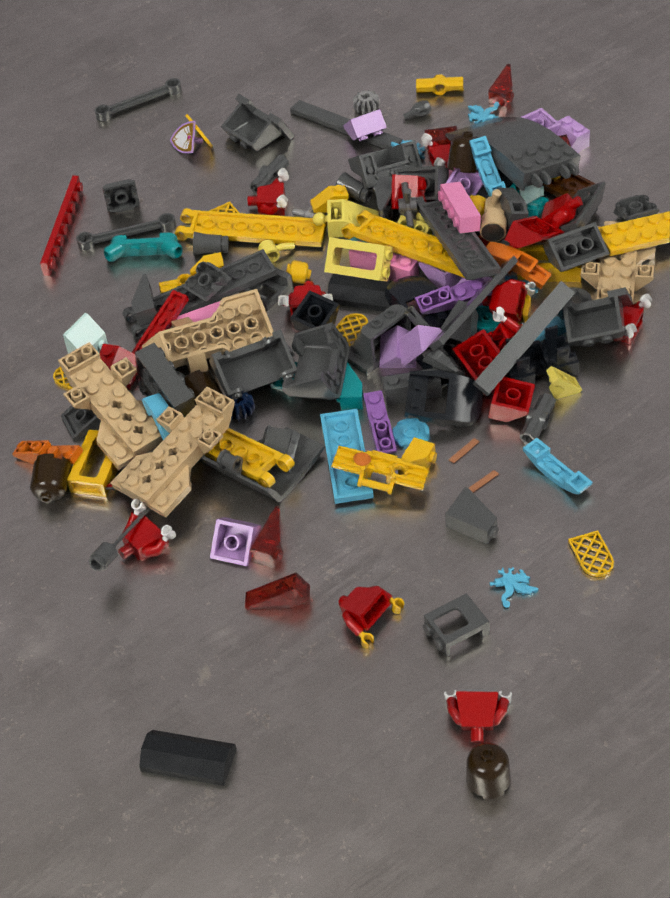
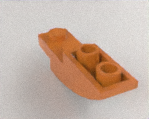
(526, 264)
(29, 450)

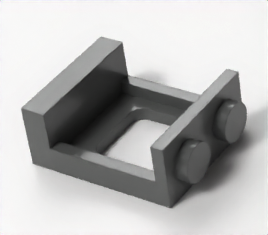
(280, 283)
(476, 623)

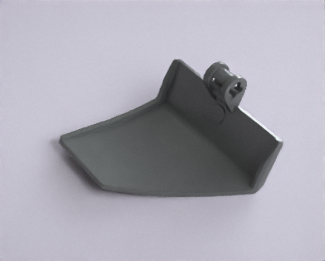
(285, 482)

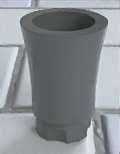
(355, 188)
(209, 243)

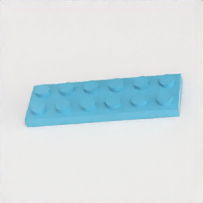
(344, 430)

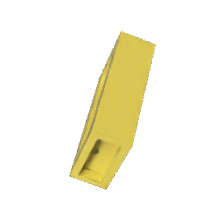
(383, 260)

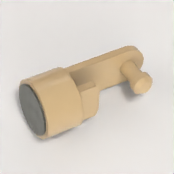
(493, 221)

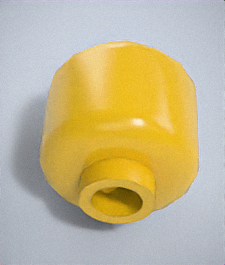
(299, 271)

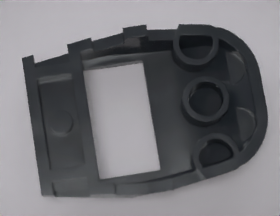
(406, 289)
(462, 402)

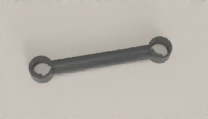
(104, 112)
(161, 224)

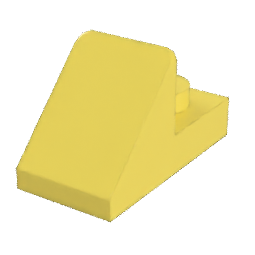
(562, 383)

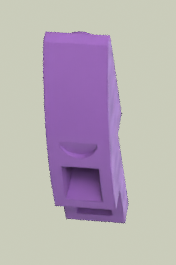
(447, 297)
(379, 422)

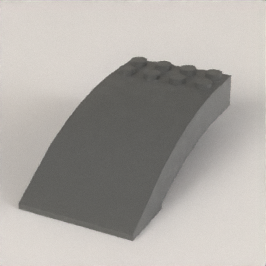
(525, 150)

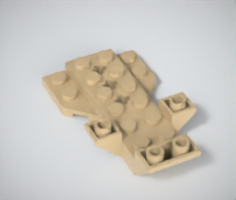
(620, 271)
(194, 342)
(97, 388)
(163, 475)

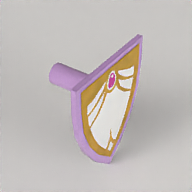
(184, 138)

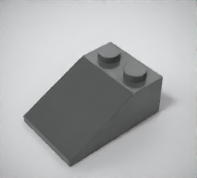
(433, 176)
(383, 193)
(80, 421)

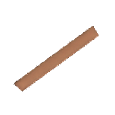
(464, 450)
(483, 481)

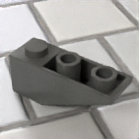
(513, 205)

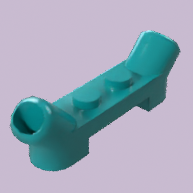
(123, 247)

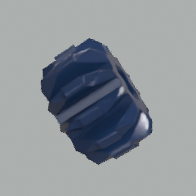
(243, 407)

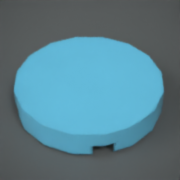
(408, 429)

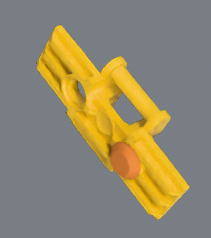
(374, 461)

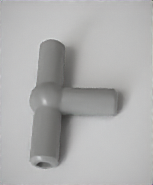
(306, 214)

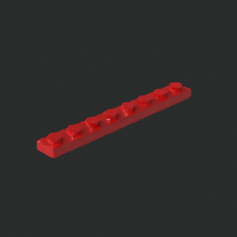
(61, 224)

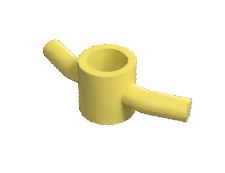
(273, 251)

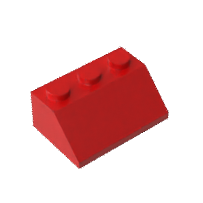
(530, 232)
(476, 354)

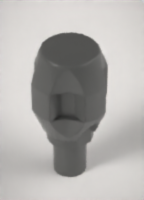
(418, 110)

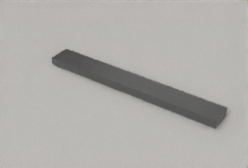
(337, 121)
(466, 311)
(523, 338)

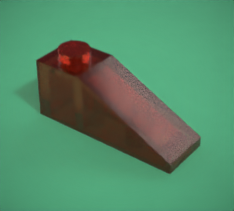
(502, 88)
(268, 545)
(279, 594)

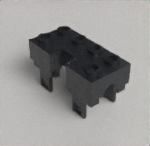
(539, 357)

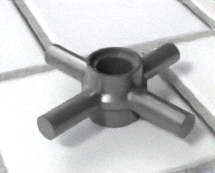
(407, 204)

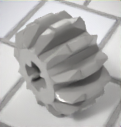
(366, 102)

